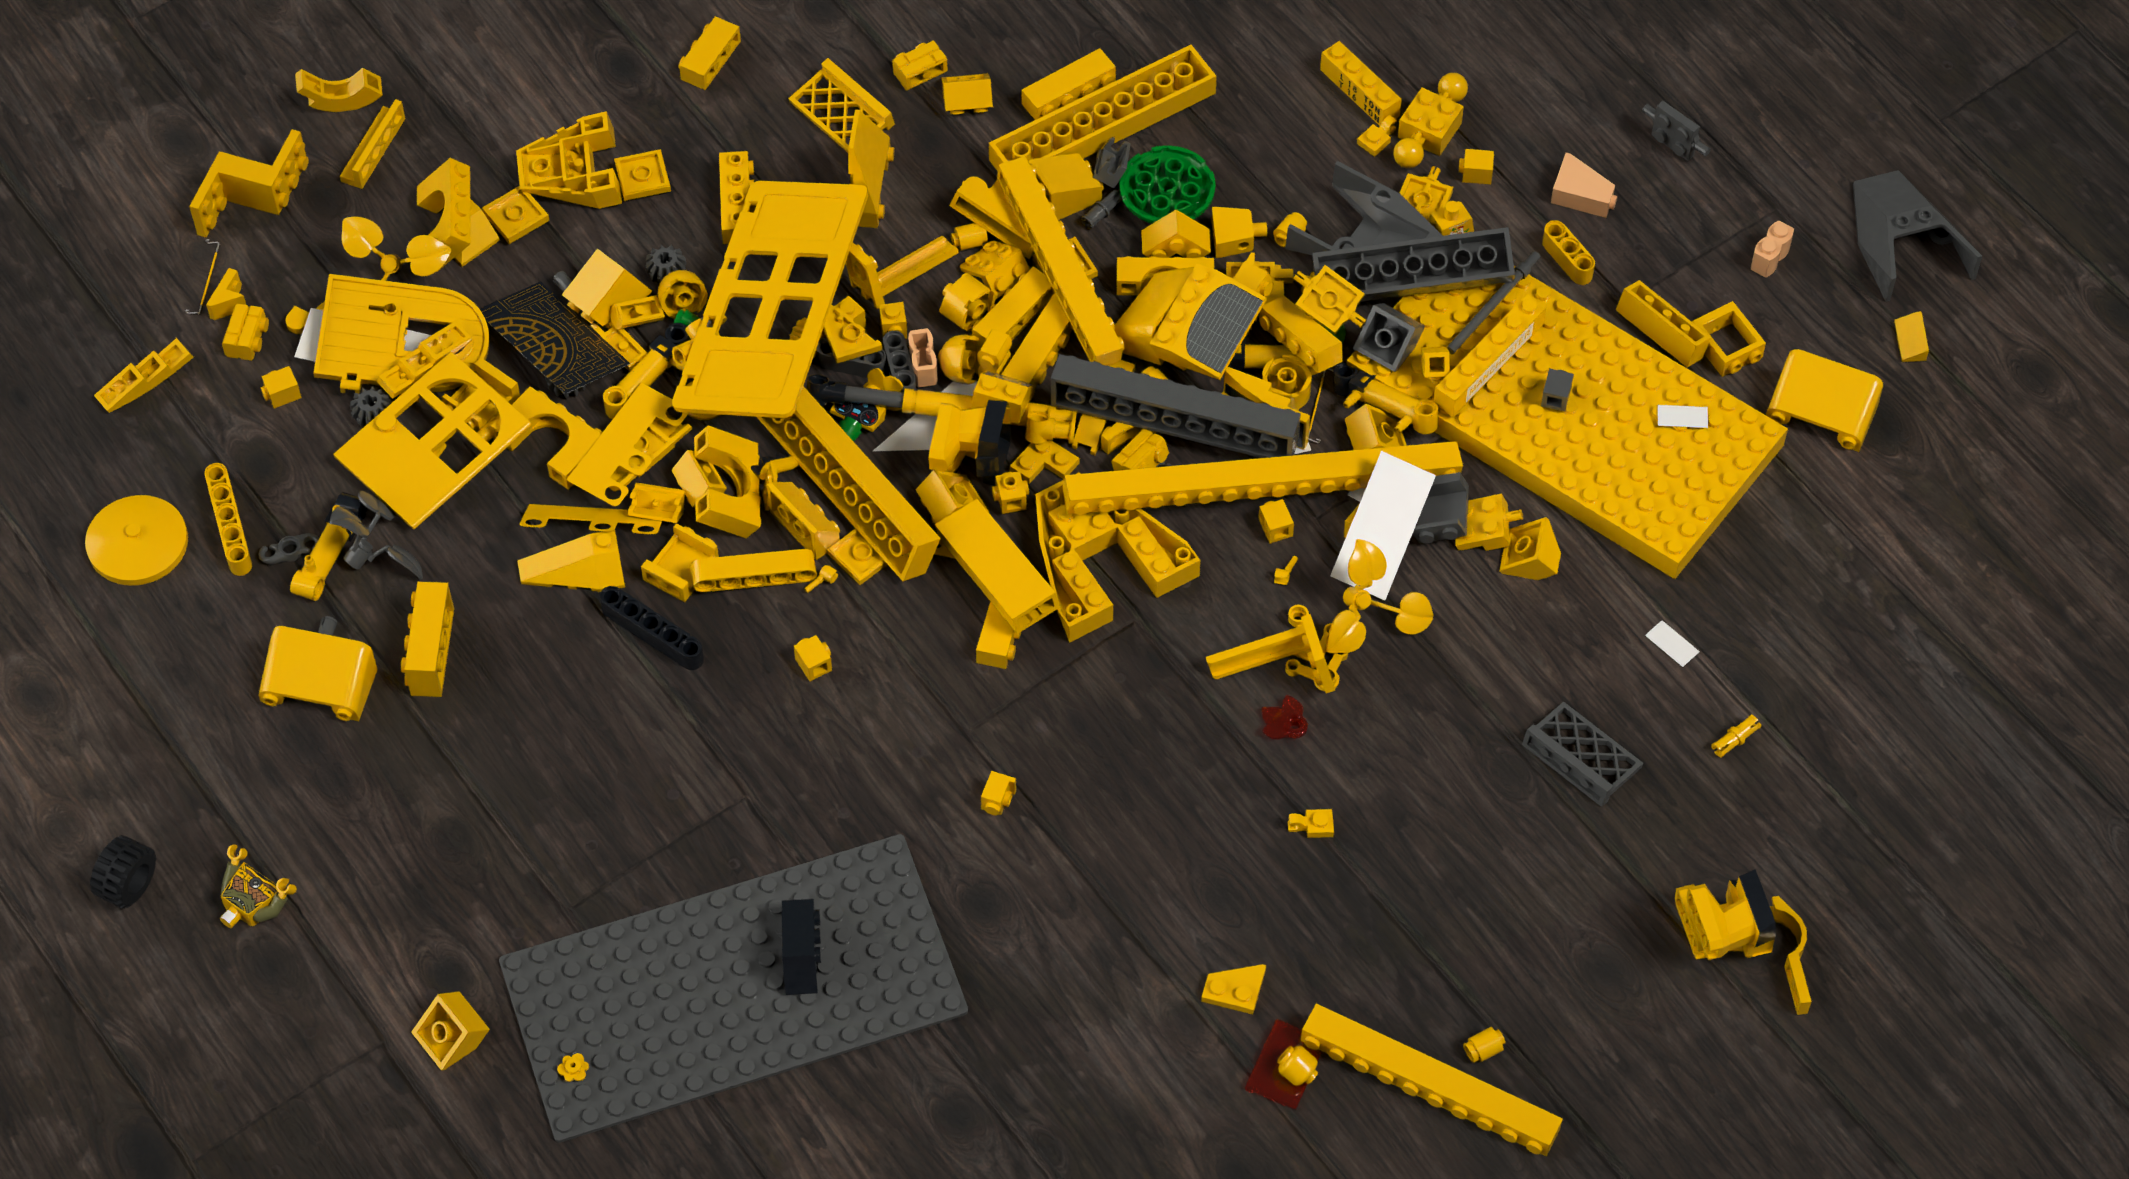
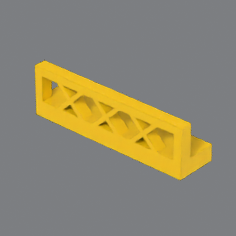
(373, 145)

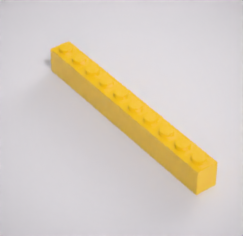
(1060, 262)
(1431, 1080)

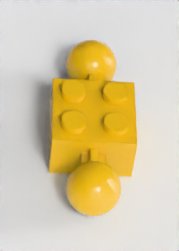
(1430, 121)

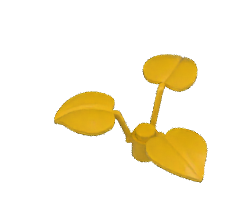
(424, 251)
(1365, 565)

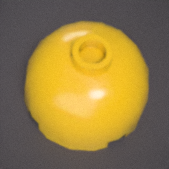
(681, 291)
(959, 358)

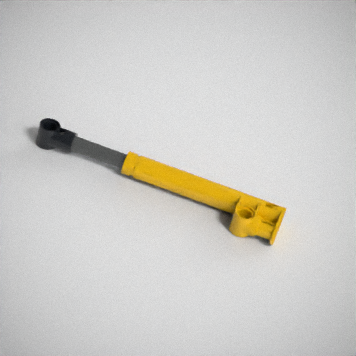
(1041, 420)

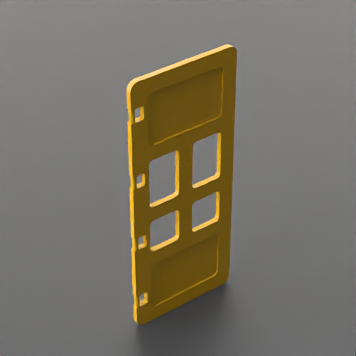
(756, 372)

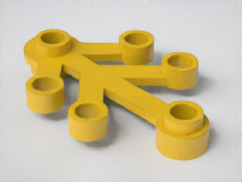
(1299, 611)

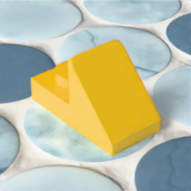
(226, 296)

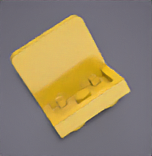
(997, 266)

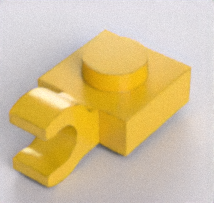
(1376, 138)
(1316, 823)

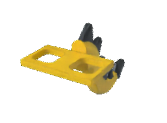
(770, 470)

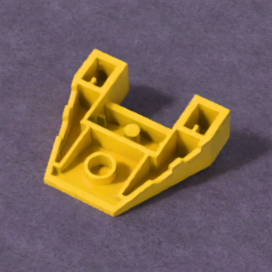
(867, 160)
(565, 164)

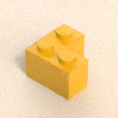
(1175, 235)

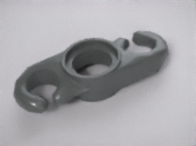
(281, 556)

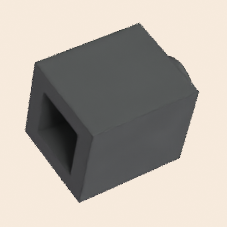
(1557, 389)

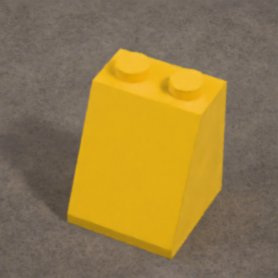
(1068, 183)
(600, 286)

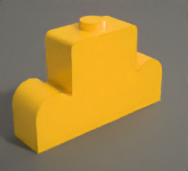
(992, 212)

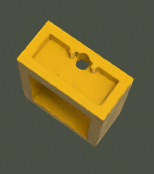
(1721, 318)

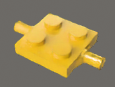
(1426, 193)
(1329, 299)

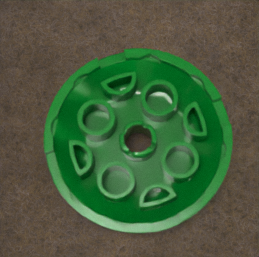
(1169, 168)

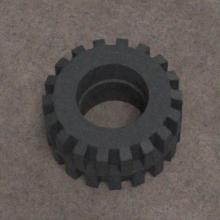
(123, 871)

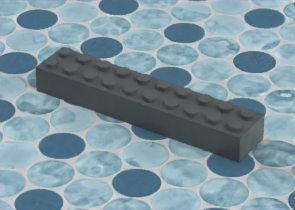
(1174, 408)

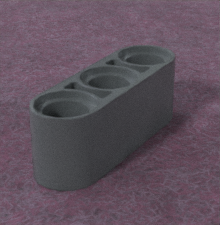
(900, 357)
(857, 366)

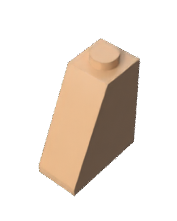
(1583, 188)

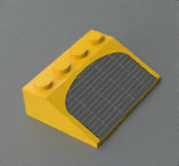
(1207, 322)

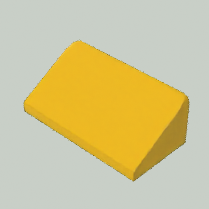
(1912, 337)

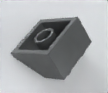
(1388, 336)

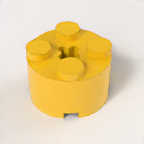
(966, 301)
(1289, 379)

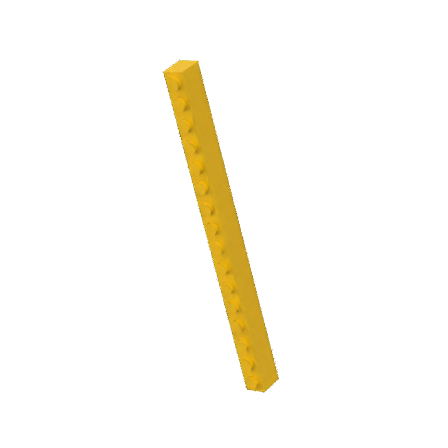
(1245, 478)

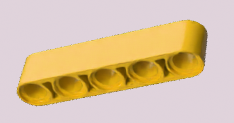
(229, 528)
(753, 570)

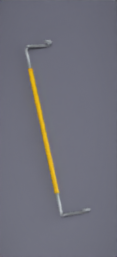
(208, 279)
(1315, 406)

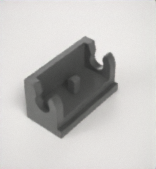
(1111, 163)

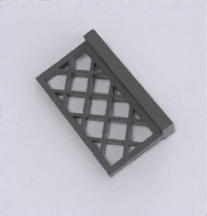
(1570, 764)

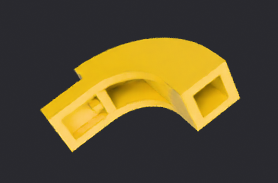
(340, 95)

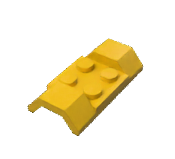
(655, 442)

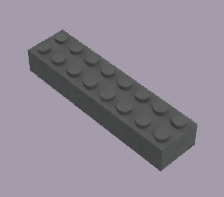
(1424, 264)

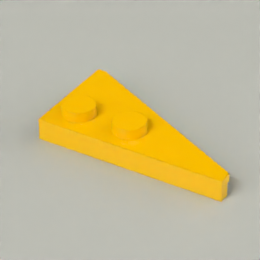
(846, 337)

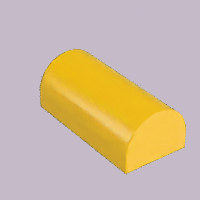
(636, 312)

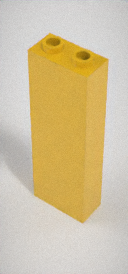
(997, 566)

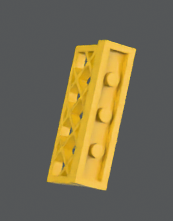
(851, 90)

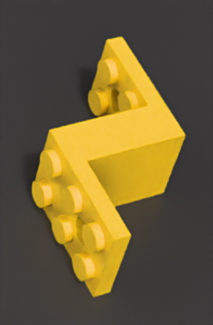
(249, 183)

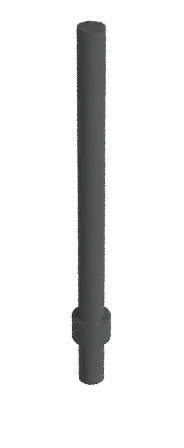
(1522, 270)

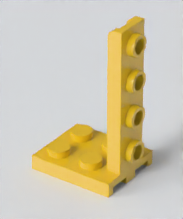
(876, 284)
(1272, 649)

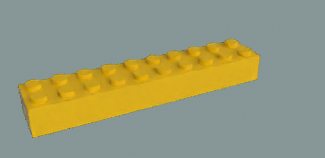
(1112, 110)
(856, 487)

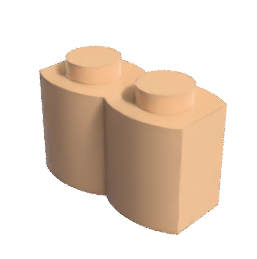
(1772, 249)
(923, 357)

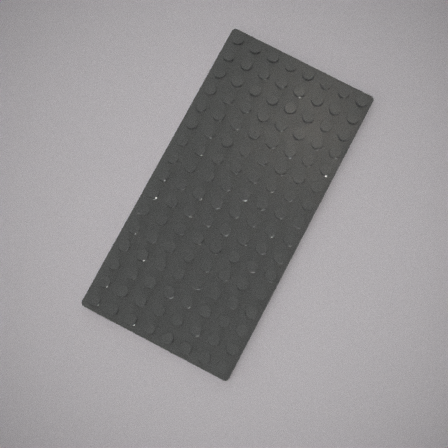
(698, 995)

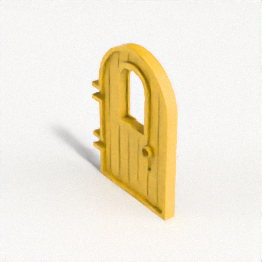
(373, 341)

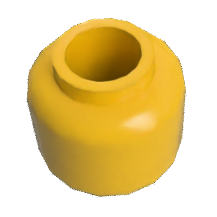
(1297, 1065)

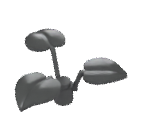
(361, 549)

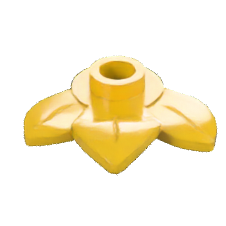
(877, 380)

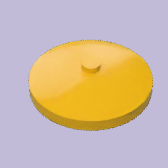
(136, 540)

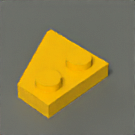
(1235, 988)

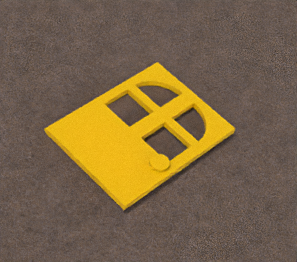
(405, 469)

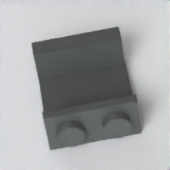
(1444, 510)

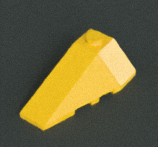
(583, 563)

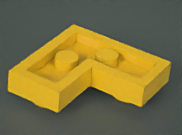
(1044, 455)

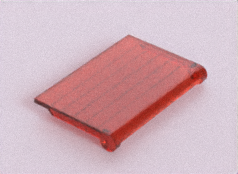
(1265, 1075)

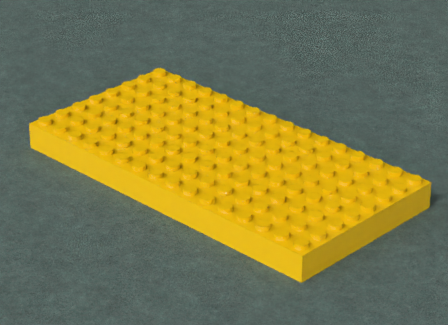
(1605, 455)

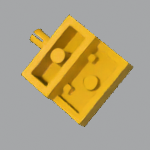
(1488, 523)

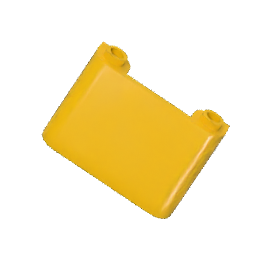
(1148, 311)
(1826, 396)
(318, 671)

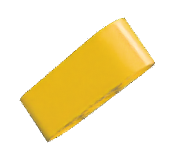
(1568, 252)

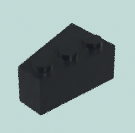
(799, 946)

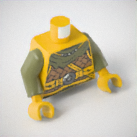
(250, 894)

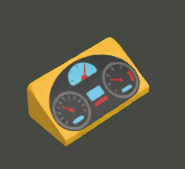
(867, 415)

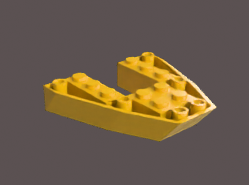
(1068, 539)

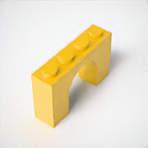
(449, 189)
(545, 413)
(735, 456)

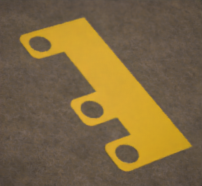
(617, 443)
(595, 515)

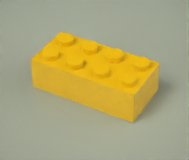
(428, 639)

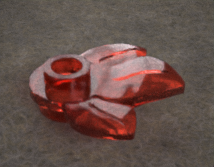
(1281, 720)

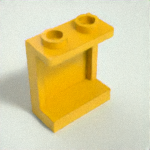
(497, 380)
(672, 566)

